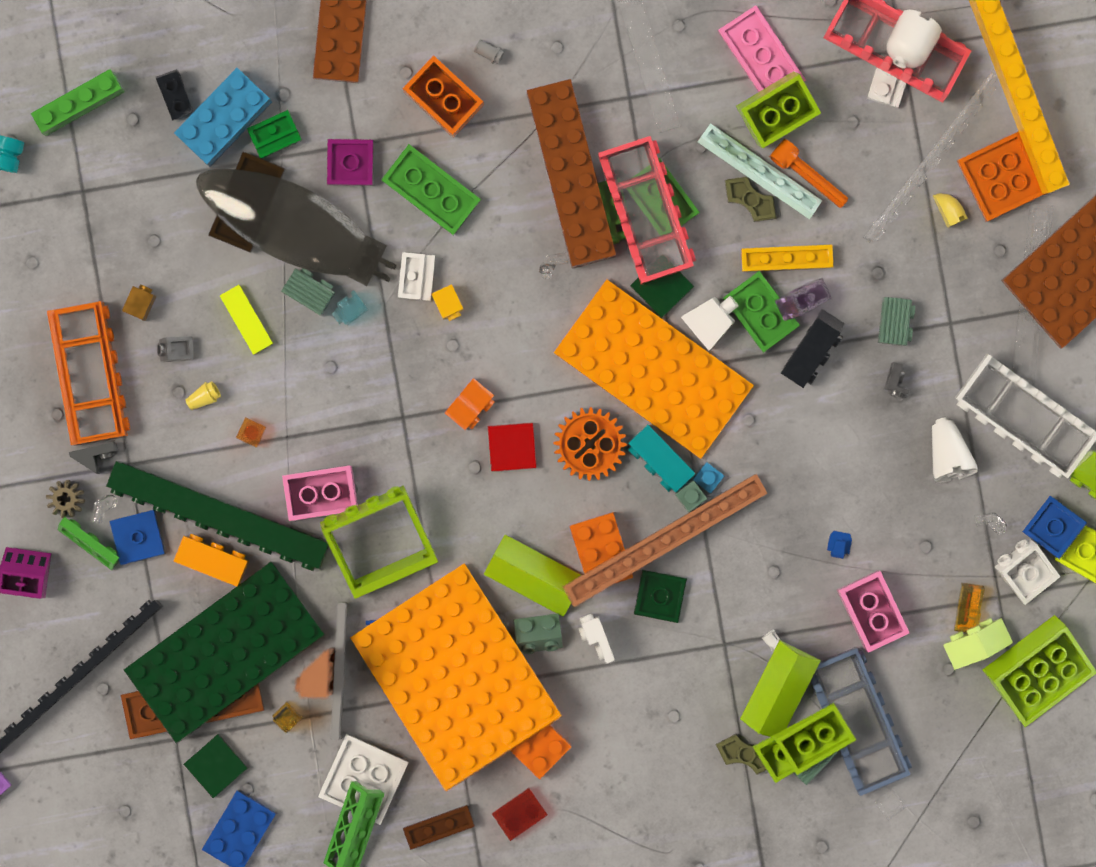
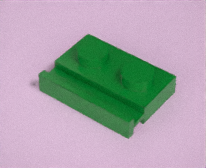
(274, 134)

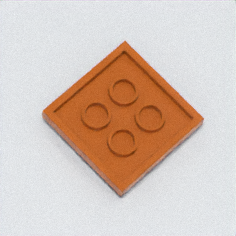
(1000, 176)

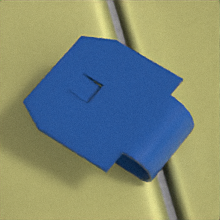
(839, 544)

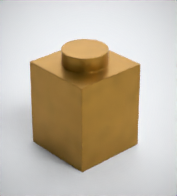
(139, 302)

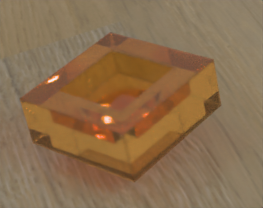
(251, 432)

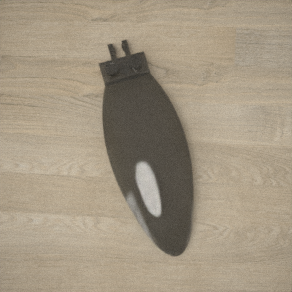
(292, 224)

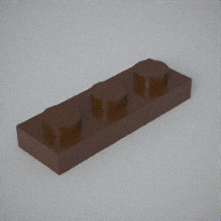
(438, 827)

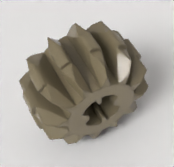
(69, 506)

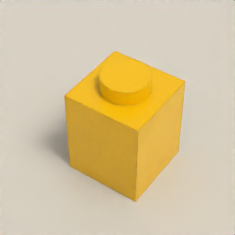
(448, 303)

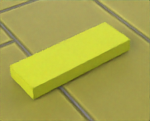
(246, 319)

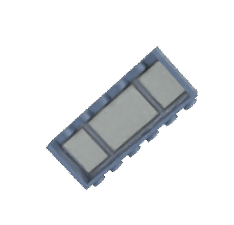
(876, 753)

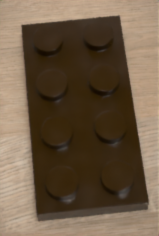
(247, 163)

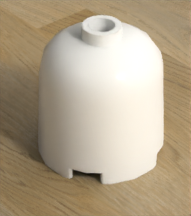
(912, 39)

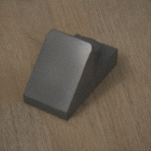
(88, 455)

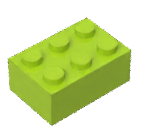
(778, 109)

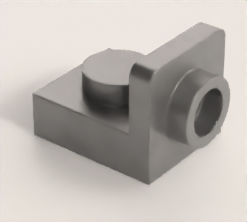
(175, 348)
(894, 377)

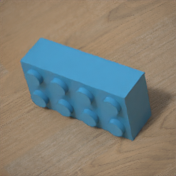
(223, 117)

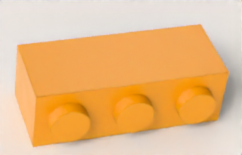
(211, 559)

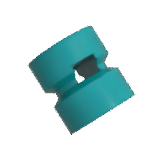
(9, 150)

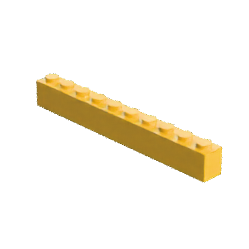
(1019, 94)

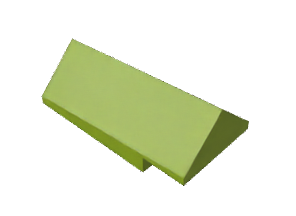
(531, 574)
(779, 689)
(804, 743)

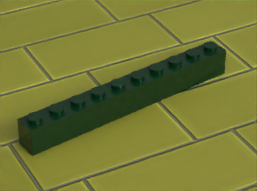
(217, 514)

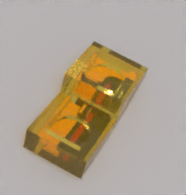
(968, 607)

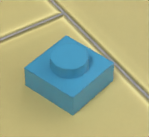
(708, 478)

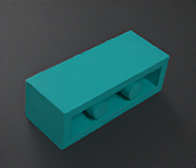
(660, 459)

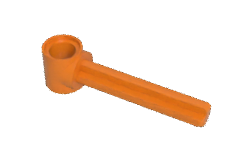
(786, 156)

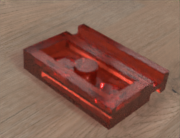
(519, 814)

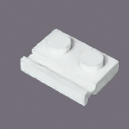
(886, 88)
(416, 276)

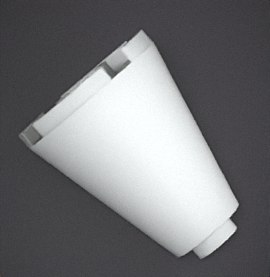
(950, 452)

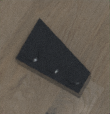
(813, 349)

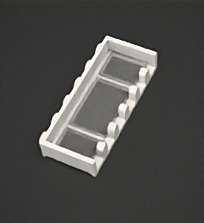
(1026, 417)

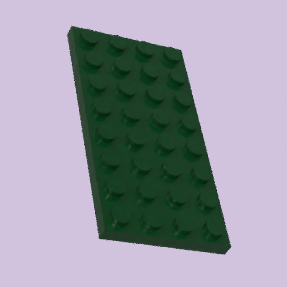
(224, 652)

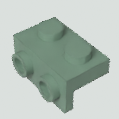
(538, 633)

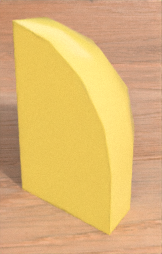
(950, 209)

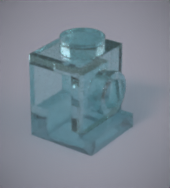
(349, 309)

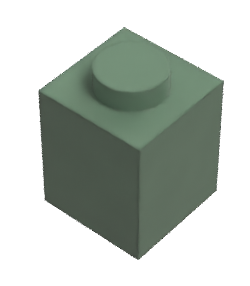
(690, 496)

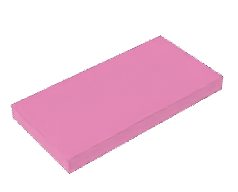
(758, 49)

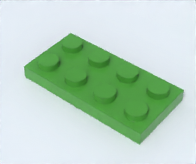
(431, 189)

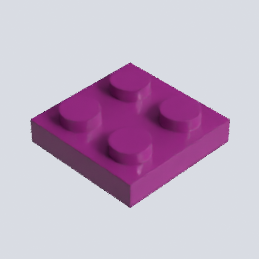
(350, 162)

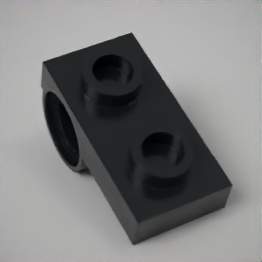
(174, 94)

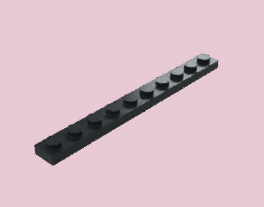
(80, 671)

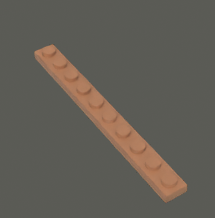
(664, 540)

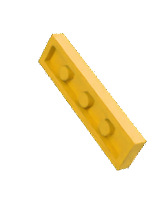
(787, 258)

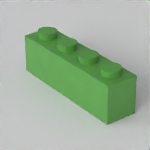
(77, 102)

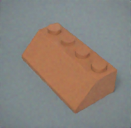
(318, 677)

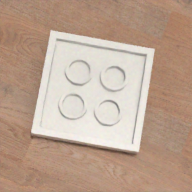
(367, 766)

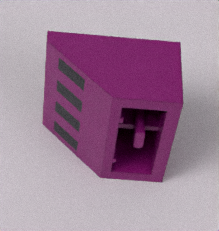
(24, 572)

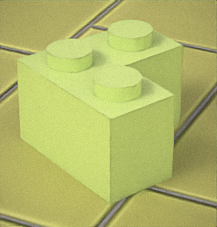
(978, 643)

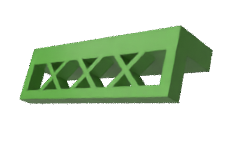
(358, 831)

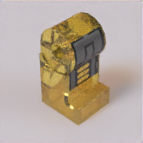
(286, 717)

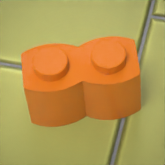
(470, 404)

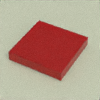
(512, 447)

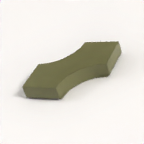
(741, 192)
(736, 751)

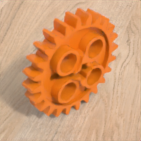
(604, 459)

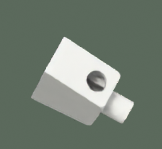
(711, 320)

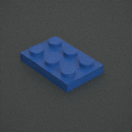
(239, 830)

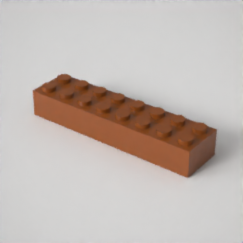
(571, 173)

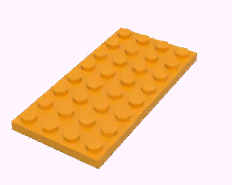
(653, 369)

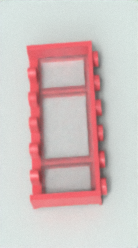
(864, 30)
(646, 209)

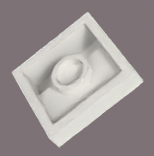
(1026, 570)
(593, 633)

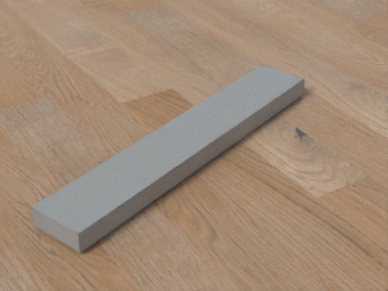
(339, 670)

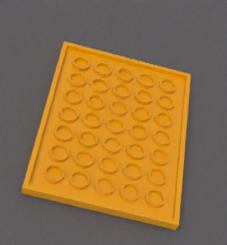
(455, 677)

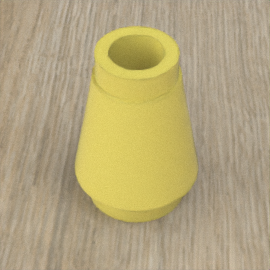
(204, 395)

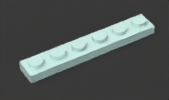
(759, 171)

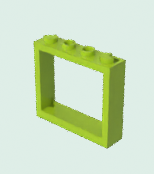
(392, 571)

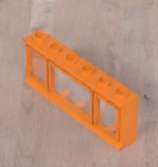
(88, 373)

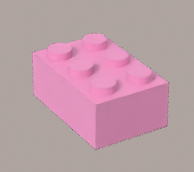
(319, 492)
(873, 611)

